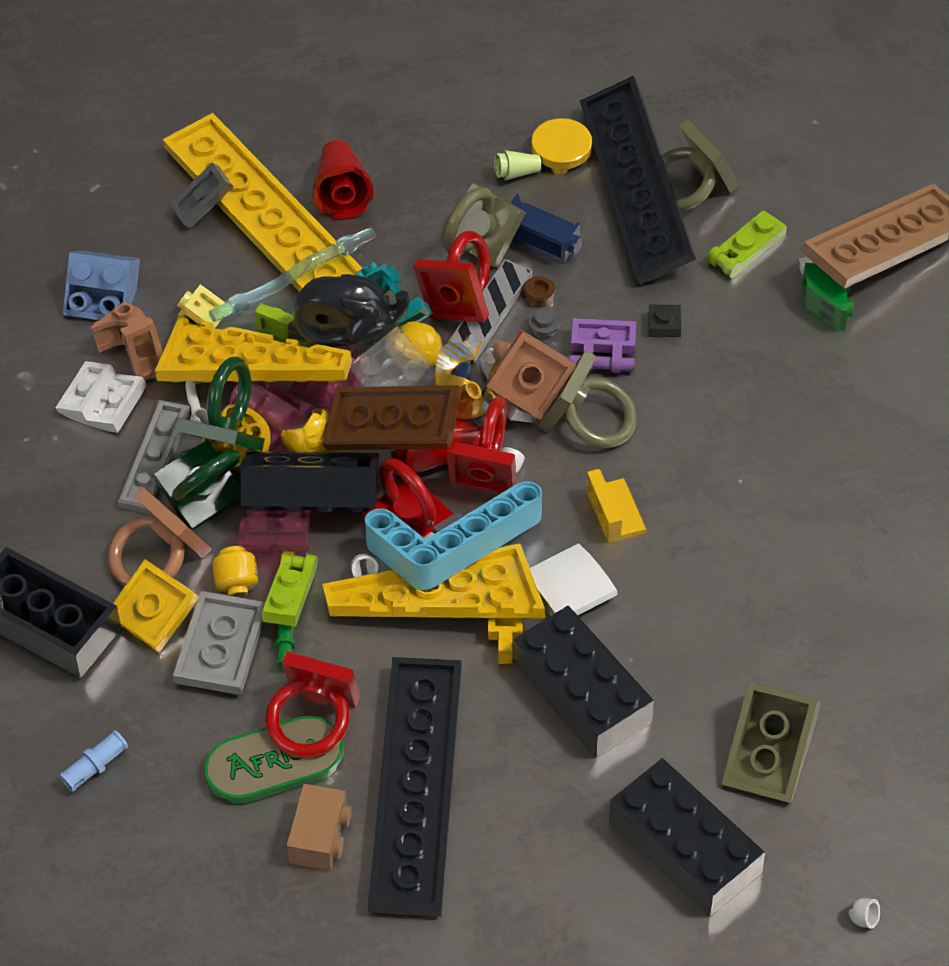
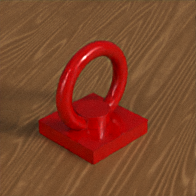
(454, 287)
(484, 465)
(409, 499)
(319, 683)

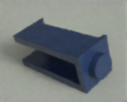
(547, 233)

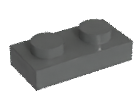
(201, 195)

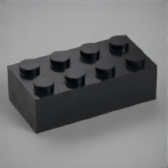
(310, 480)
(53, 614)
(582, 681)
(686, 836)

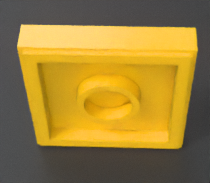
(153, 605)

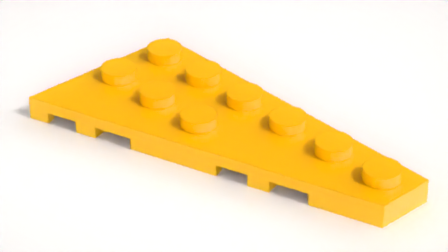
(199, 350)
(489, 588)

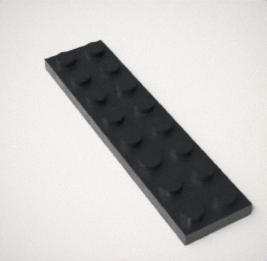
(637, 181)
(415, 787)

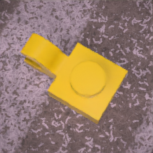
(505, 631)

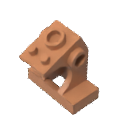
(131, 328)

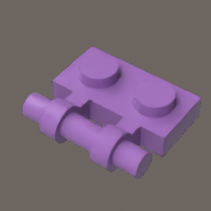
(605, 337)

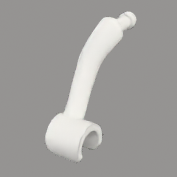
(198, 414)

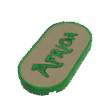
(255, 768)

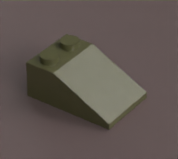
(771, 742)

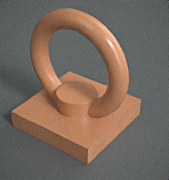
(529, 373)
(166, 526)

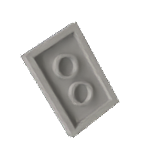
(220, 643)

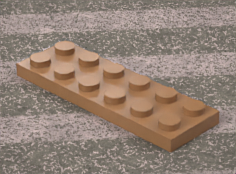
(882, 237)

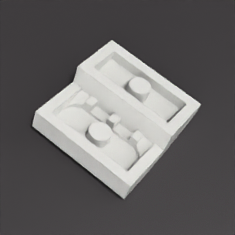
(101, 396)
(572, 580)

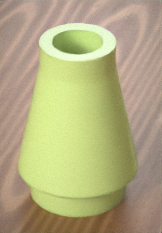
(516, 164)

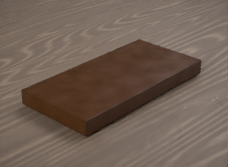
(392, 417)

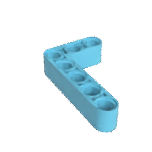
(457, 546)

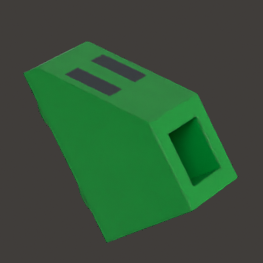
(826, 297)

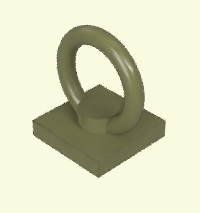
(706, 160)
(487, 215)
(574, 394)

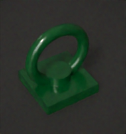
(219, 427)
(200, 483)

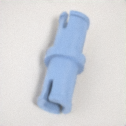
(93, 761)

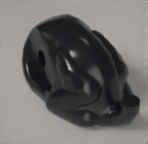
(344, 311)

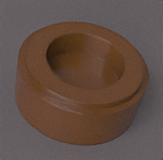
(539, 291)

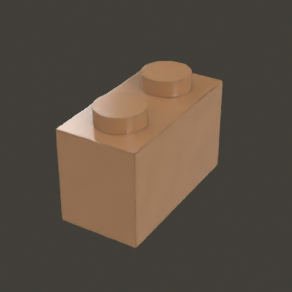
(318, 827)

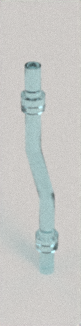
(343, 246)

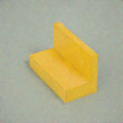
(614, 507)

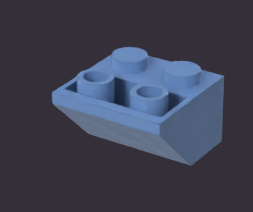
(98, 283)

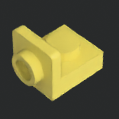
(198, 304)

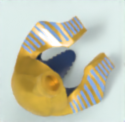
(472, 401)

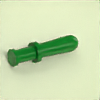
(284, 643)

